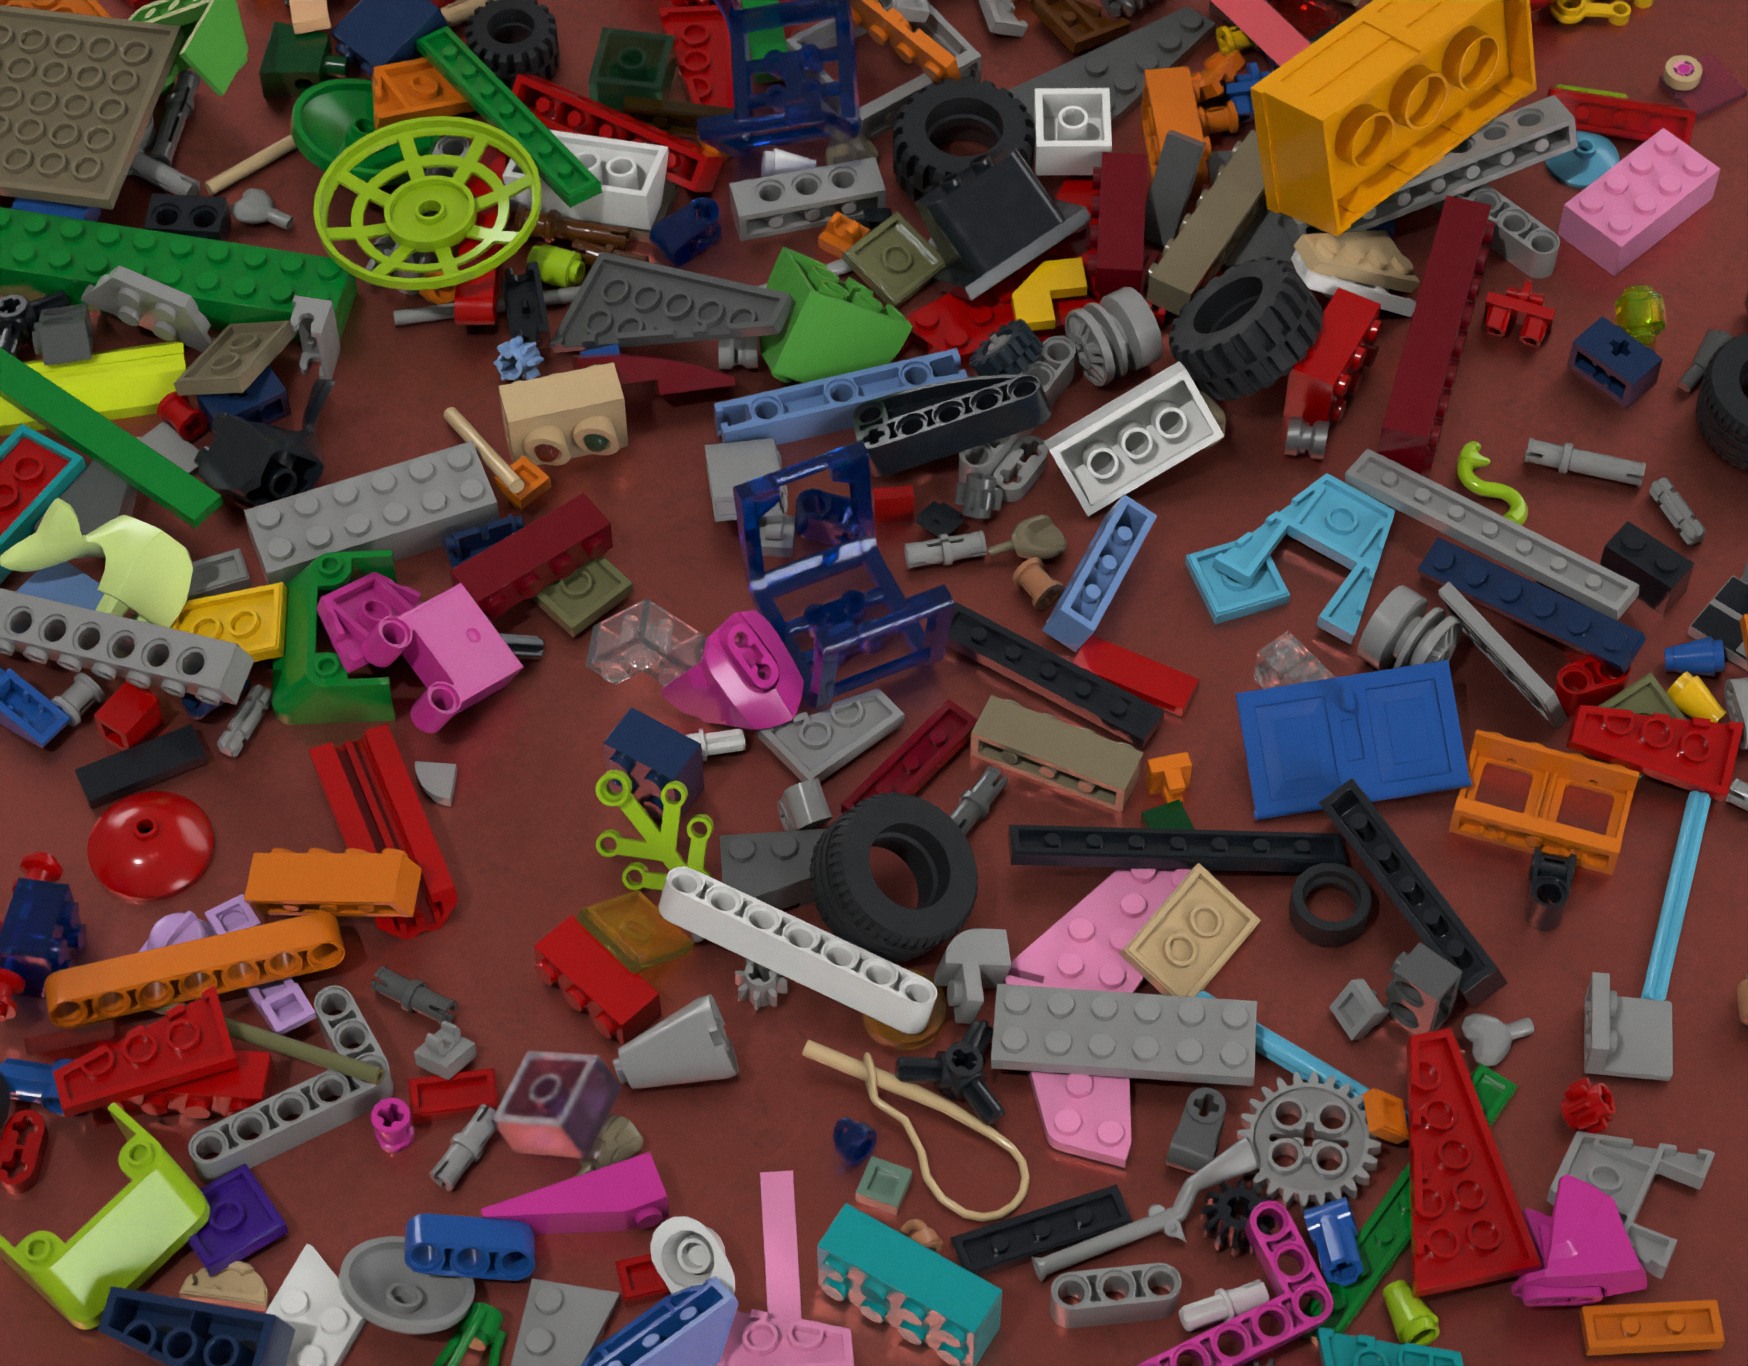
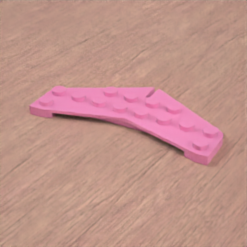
(1082, 951)

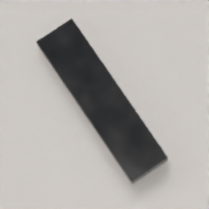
(1040, 1232)

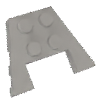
(1626, 1176)

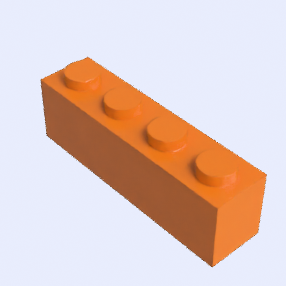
(333, 883)

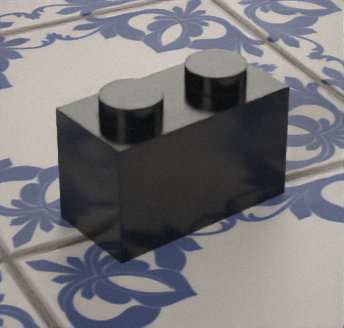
(1651, 564)

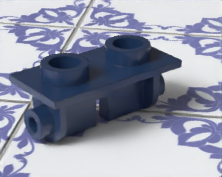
(470, 542)

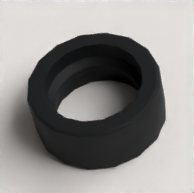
(1331, 877)

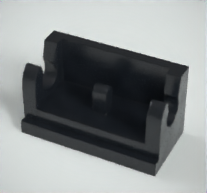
(526, 306)

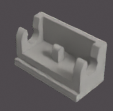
(317, 334)

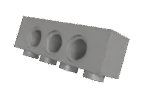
(805, 198)

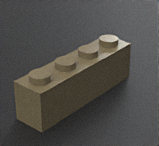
(1056, 753)

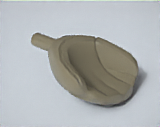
(850, 150)
(1033, 538)
(615, 1143)

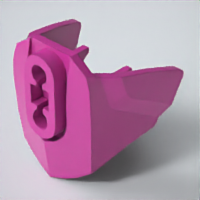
(740, 679)
(1580, 1250)

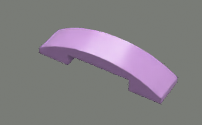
(278, 1001)

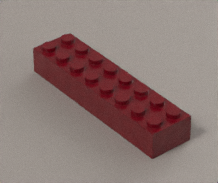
(1436, 335)

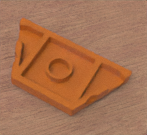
(413, 91)

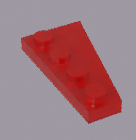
(701, 52)
(1673, 750)
(173, 1050)

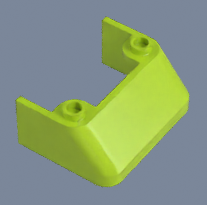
(122, 1241)

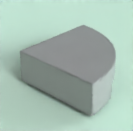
(437, 780)

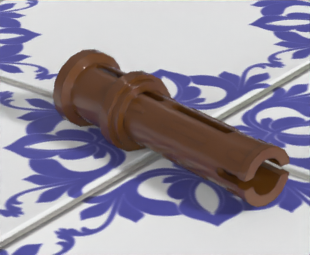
(554, 227)

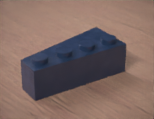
(194, 1332)

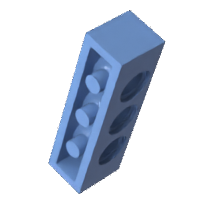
(1099, 573)

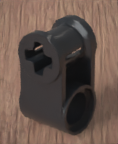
(1549, 882)

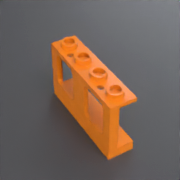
(1537, 826)

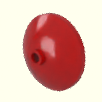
(155, 862)

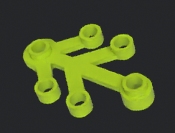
(659, 844)

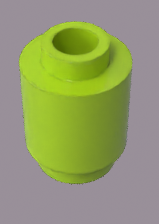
(558, 265)

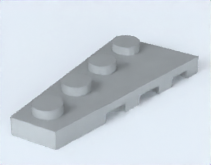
(562, 1323)

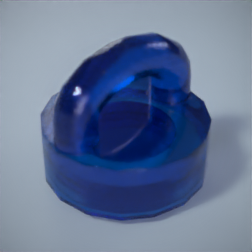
(855, 1143)

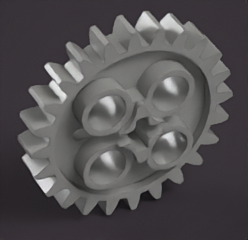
(1312, 1105)

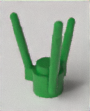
(476, 1331)

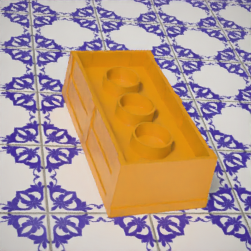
(1386, 101)

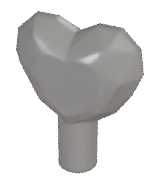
(259, 207)
(1493, 1037)

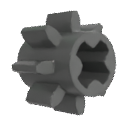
(978, 495)

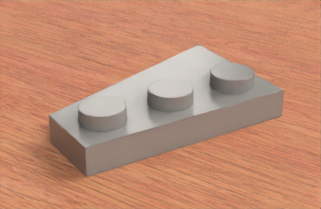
(831, 738)

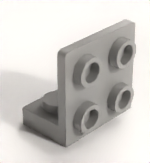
(1626, 1033)

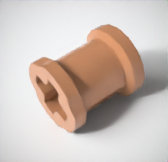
(1037, 583)

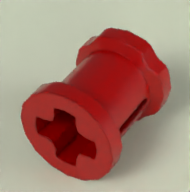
(186, 419)

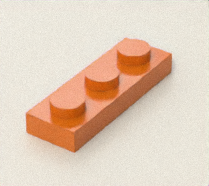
(1651, 1327)

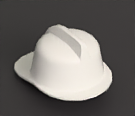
(689, 1254)

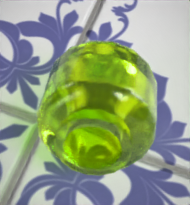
(1641, 313)

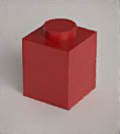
(129, 717)

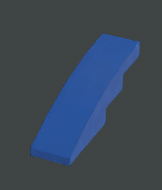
(28, 711)

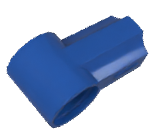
(33, 1082)
(1333, 1235)

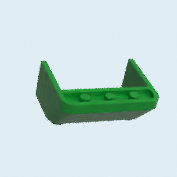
(315, 685)

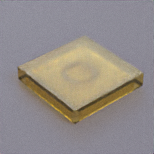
(635, 931)

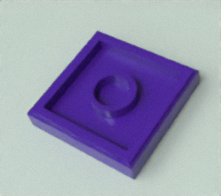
(238, 1221)

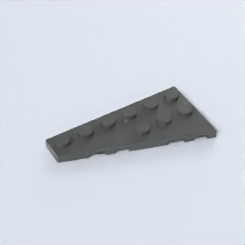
(1123, 62)
(657, 304)

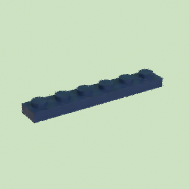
(1532, 605)

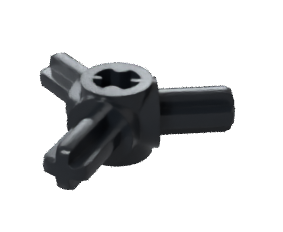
(19, 316)
(958, 1072)

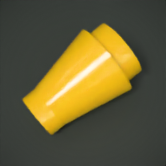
(1695, 699)

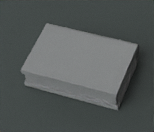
(735, 464)

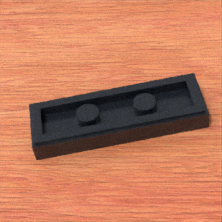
(141, 766)

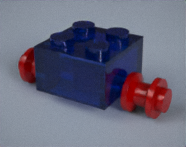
(38, 931)

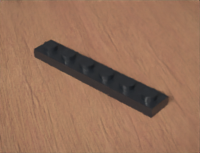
(1053, 676)

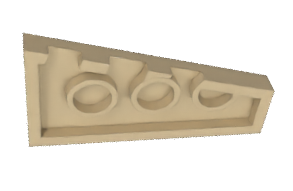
(1358, 257)

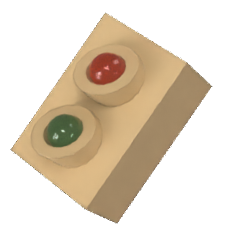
(565, 415)

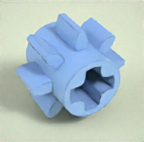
(518, 360)

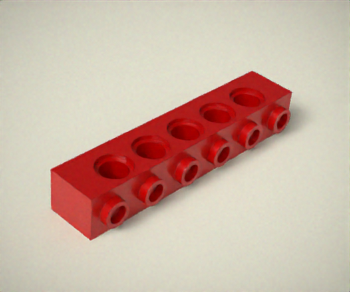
(574, 113)

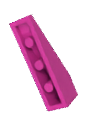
(598, 1201)

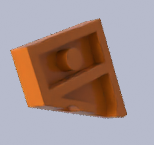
(1217, 69)

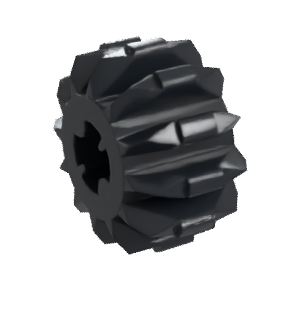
(1233, 1203)

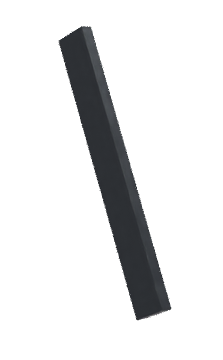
(1172, 848)

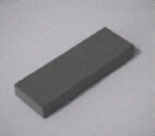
(1171, 186)

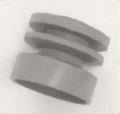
(1114, 336)
(1405, 635)

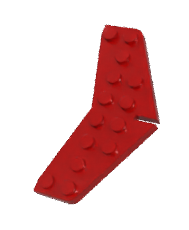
(965, 323)

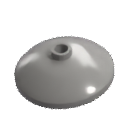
(397, 1298)

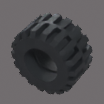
(514, 39)

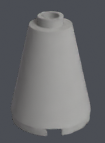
(679, 1049)

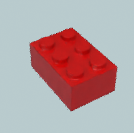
(1336, 361)

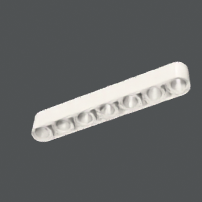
(797, 950)

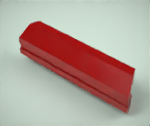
(381, 811)

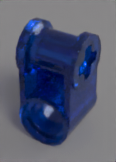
(684, 234)
(832, 517)

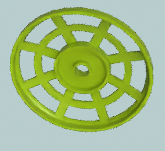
(423, 193)

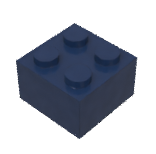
(651, 759)

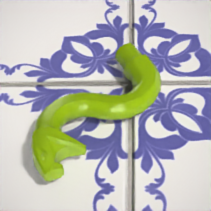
(1471, 459)

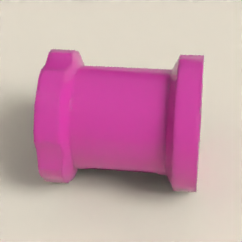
(392, 1125)

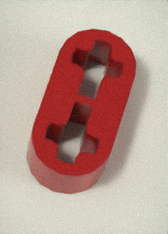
(31, 1153)

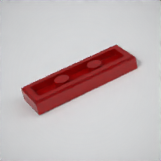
(1138, 675)

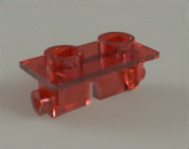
(1307, 16)

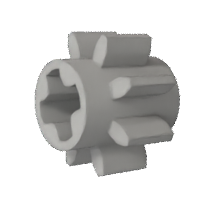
(759, 985)

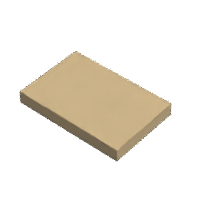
(1190, 935)

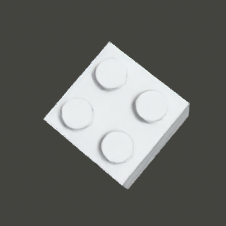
(1071, 130)

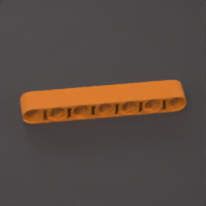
(188, 968)

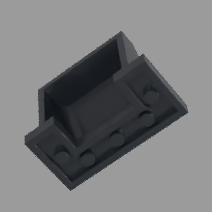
(993, 221)

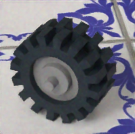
(1007, 350)

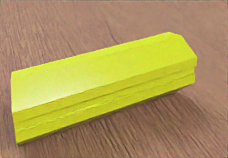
(112, 383)

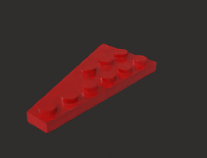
(1460, 1196)

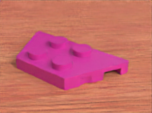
(357, 608)

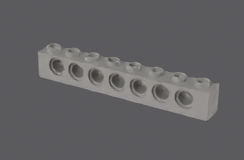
(1490, 153)
(37, 628)

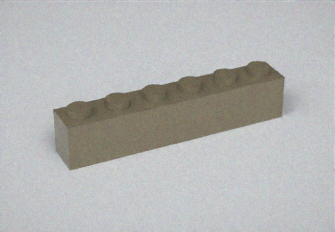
(1211, 231)

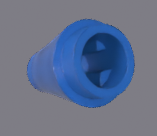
(1696, 657)

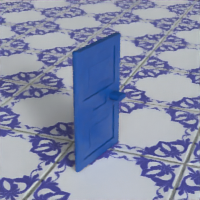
(1382, 728)

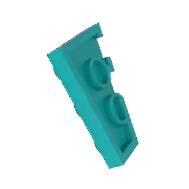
(1364, 1350)

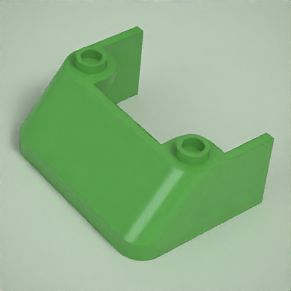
(212, 38)

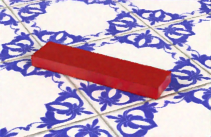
(1625, 116)

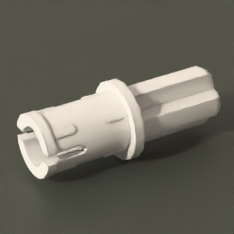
(719, 741)
(1223, 1305)

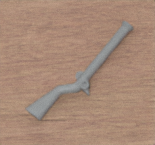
(1228, 1165)

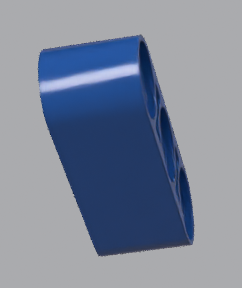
(469, 1247)

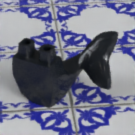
(264, 460)

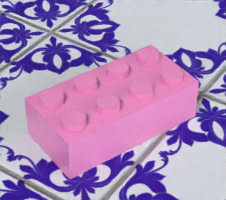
(1638, 201)

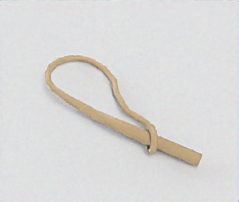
(876, 1077)

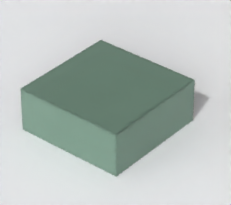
(884, 1185)

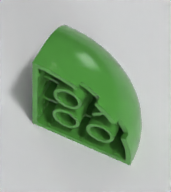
(831, 325)

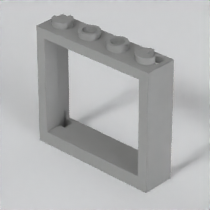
(881, 113)

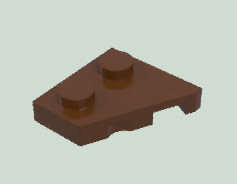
(1079, 23)

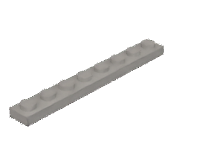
(1492, 534)

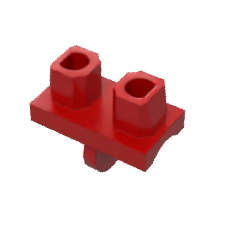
(1519, 308)

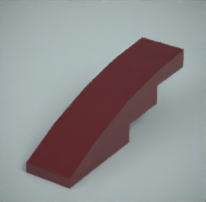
(667, 374)

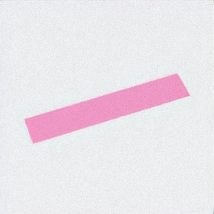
(780, 1245)

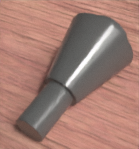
(1710, 344)

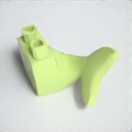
(143, 564)

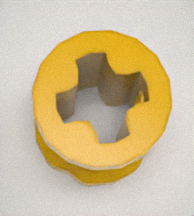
(1233, 39)

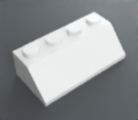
(629, 177)
(1134, 438)

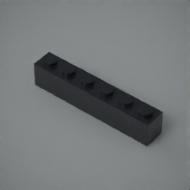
(1412, 890)

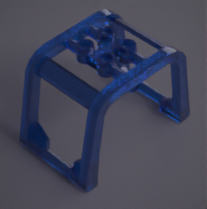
(801, 99)
(834, 643)

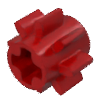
(1588, 1106)

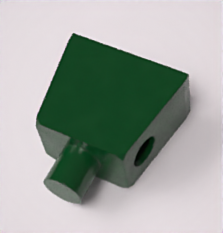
(298, 62)

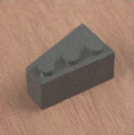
(770, 865)

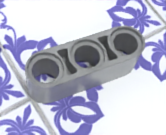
(1131, 1281)

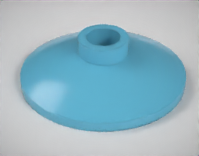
(1586, 163)

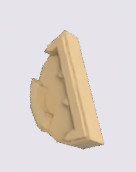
(231, 1287)

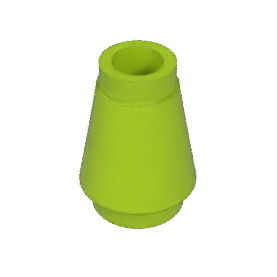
(1410, 1315)

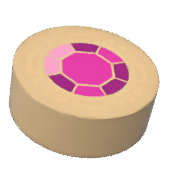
(1682, 72)

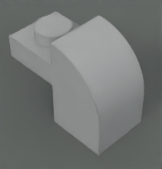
(973, 962)

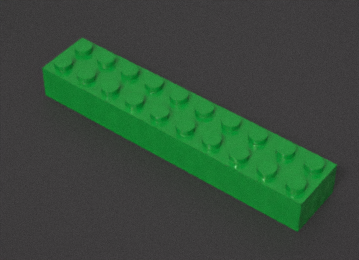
(224, 278)

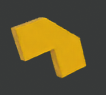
(1049, 281)

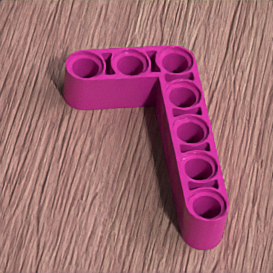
(1283, 1308)

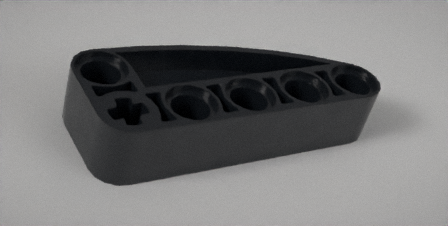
(947, 419)

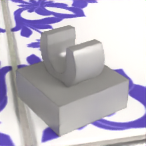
(777, 535)
(1358, 1009)
(445, 1051)

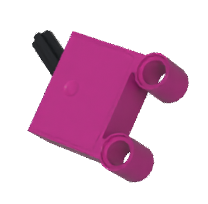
(451, 652)

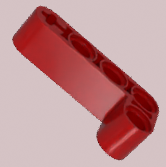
(1587, 678)

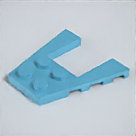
(1335, 523)

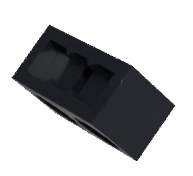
(189, 216)

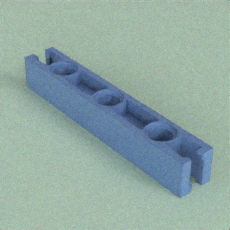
(829, 402)

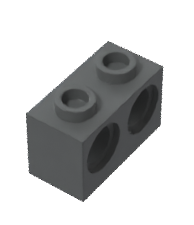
(64, 334)
(1422, 990)

